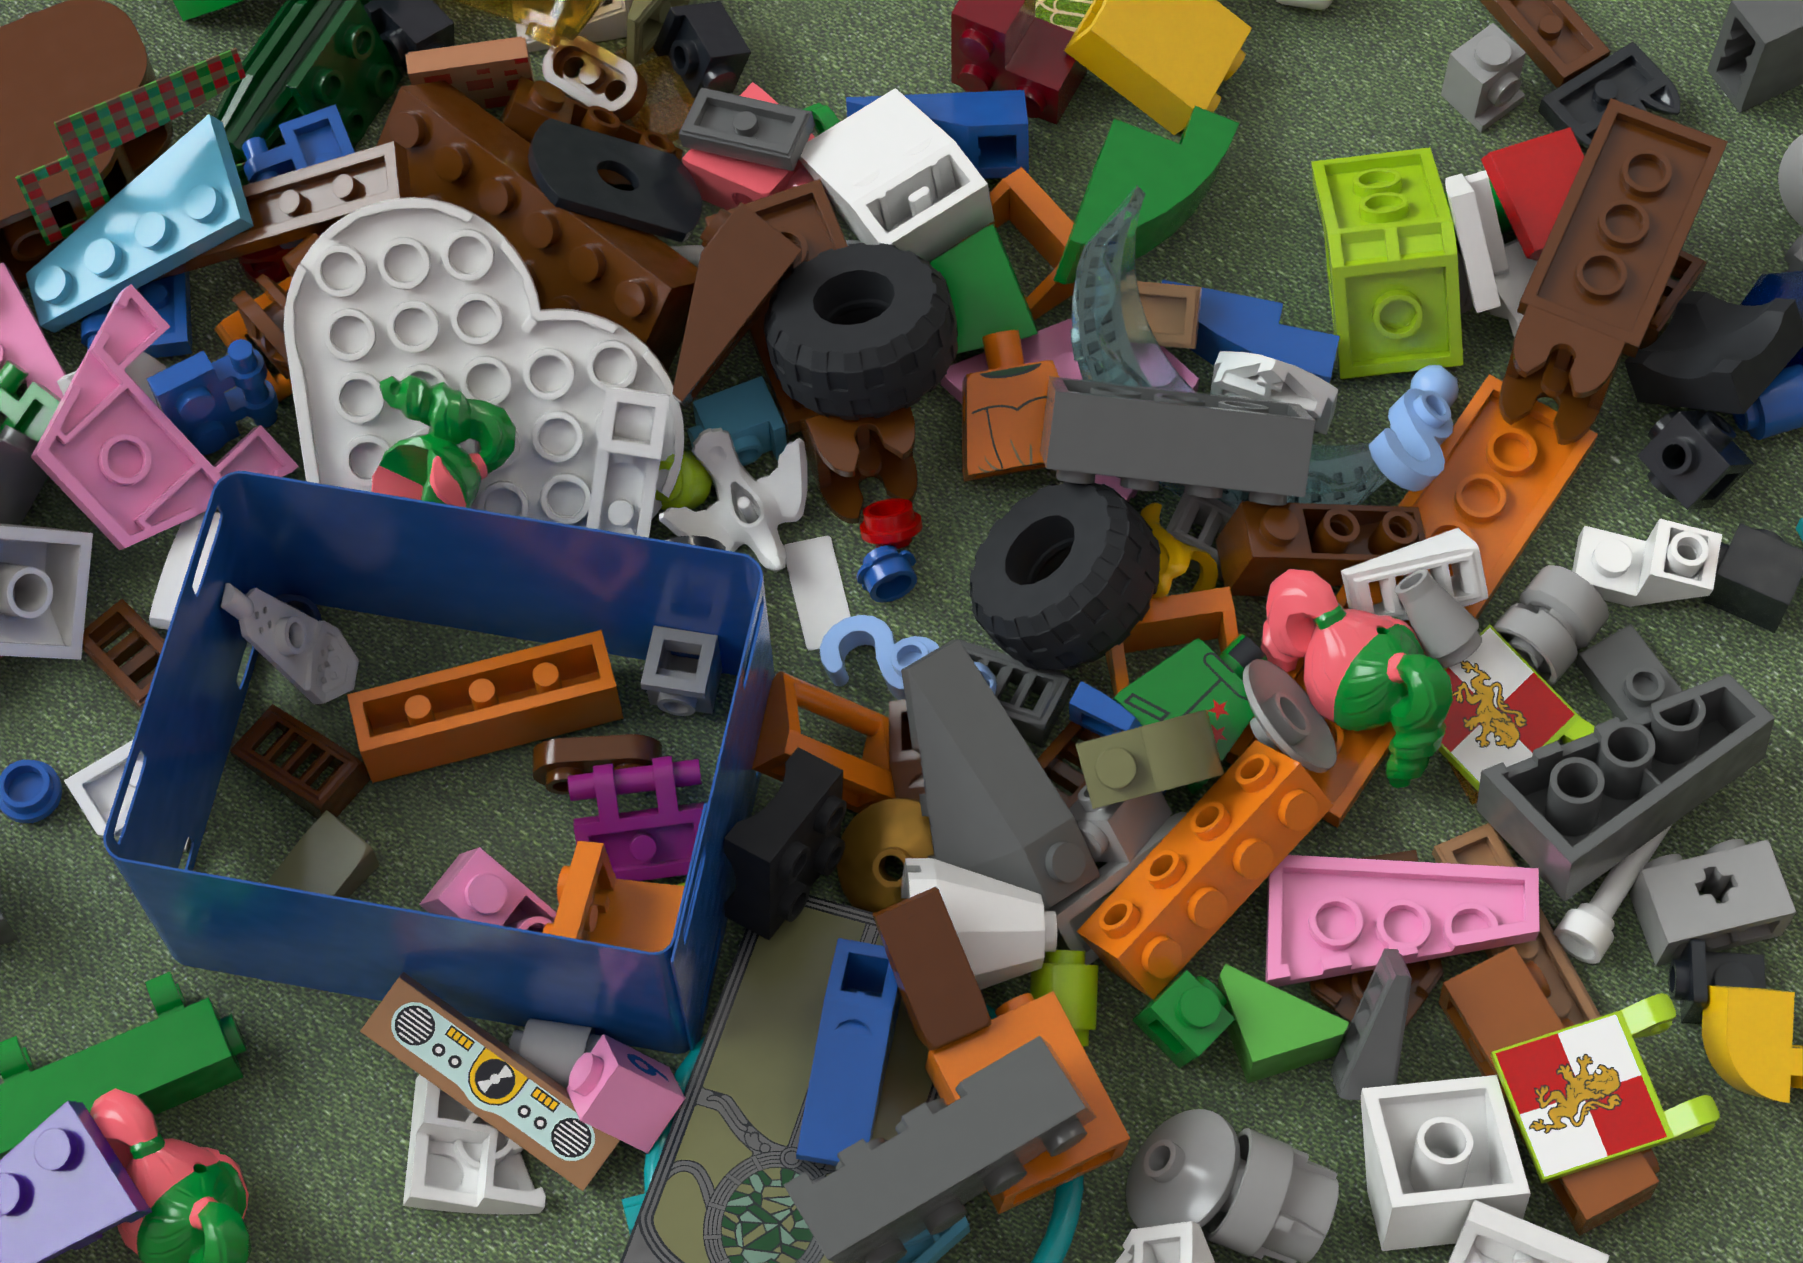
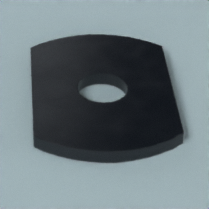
(566, 166)

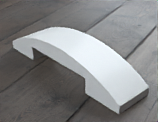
(627, 461)

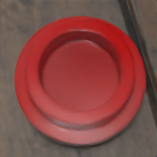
(890, 523)

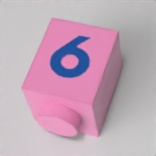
(624, 1093)

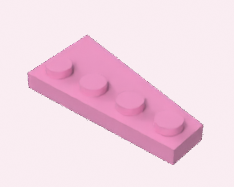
(1342, 913)

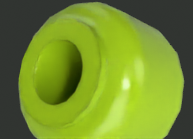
(691, 486)

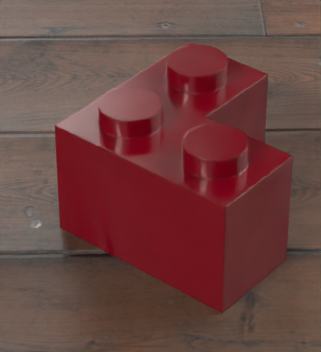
(1008, 48)

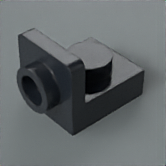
(1699, 968)

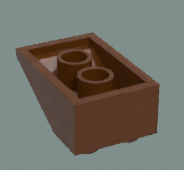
(733, 286)

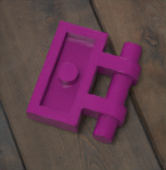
(645, 841)

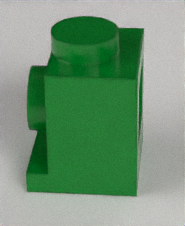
(1185, 1017)

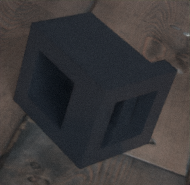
(410, 26)
(703, 47)

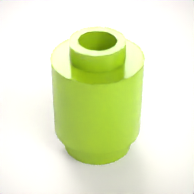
(1074, 987)

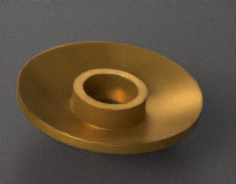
(874, 834)

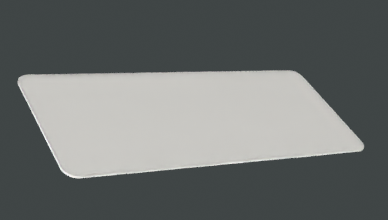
(816, 587)

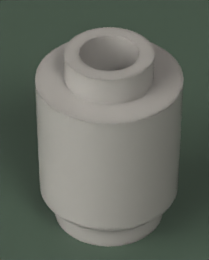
(553, 1046)

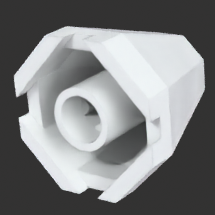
(995, 921)

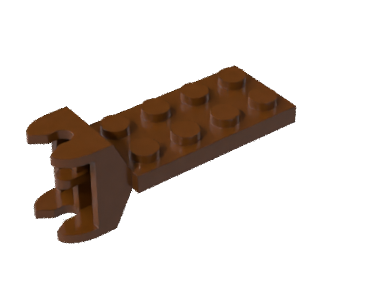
(1606, 264)
(837, 449)

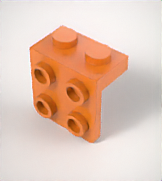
(610, 909)

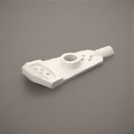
(312, 659)

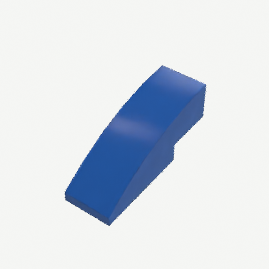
(1254, 327)

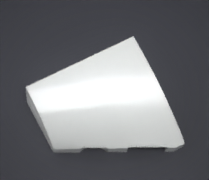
(463, 1161)

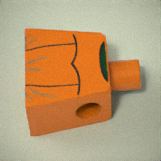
(1004, 410)

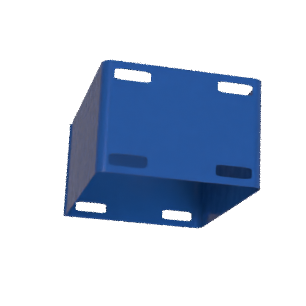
(459, 573)

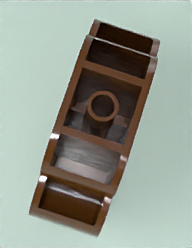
(50, 70)

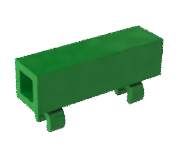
(160, 1062)

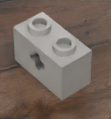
(1742, 876)

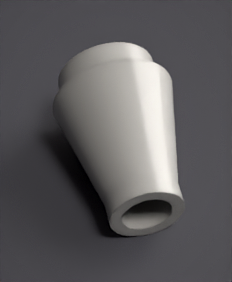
(1438, 620)

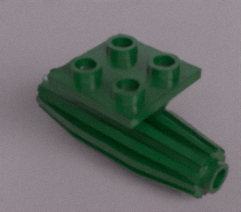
(306, 62)

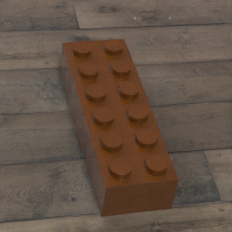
(574, 259)

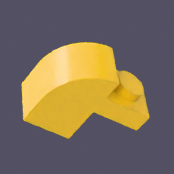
(1751, 1040)

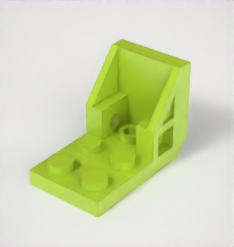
(1389, 262)

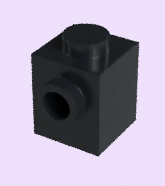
(1756, 577)

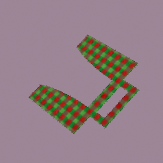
(118, 122)

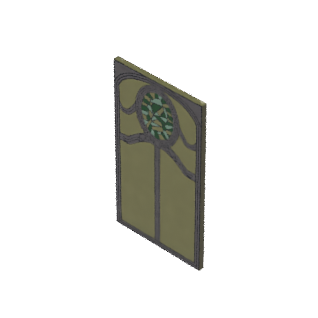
(739, 1128)

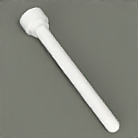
(1588, 929)

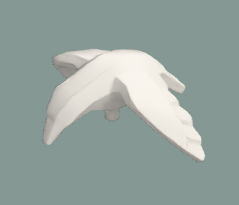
(746, 507)

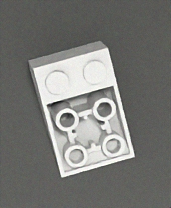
(899, 178)

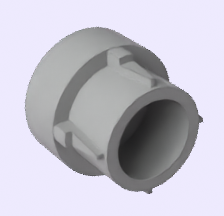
(1277, 1202)

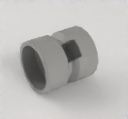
(1553, 620)

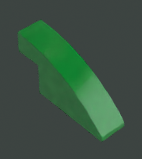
(1167, 171)

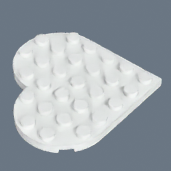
(453, 303)

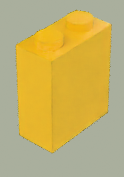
(1162, 53)

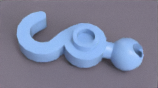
(1419, 423)
(890, 655)

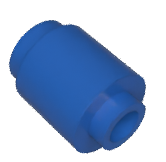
(1777, 408)

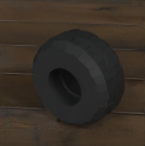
(861, 331)
(1065, 575)

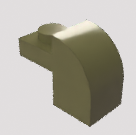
(1149, 759)

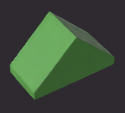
(1275, 1028)

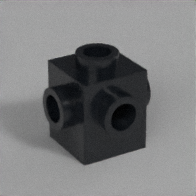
(1694, 458)

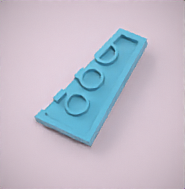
(150, 227)

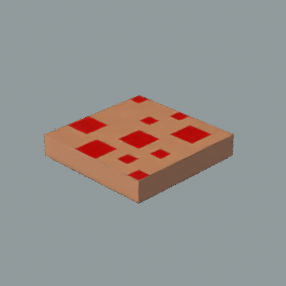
(479, 70)

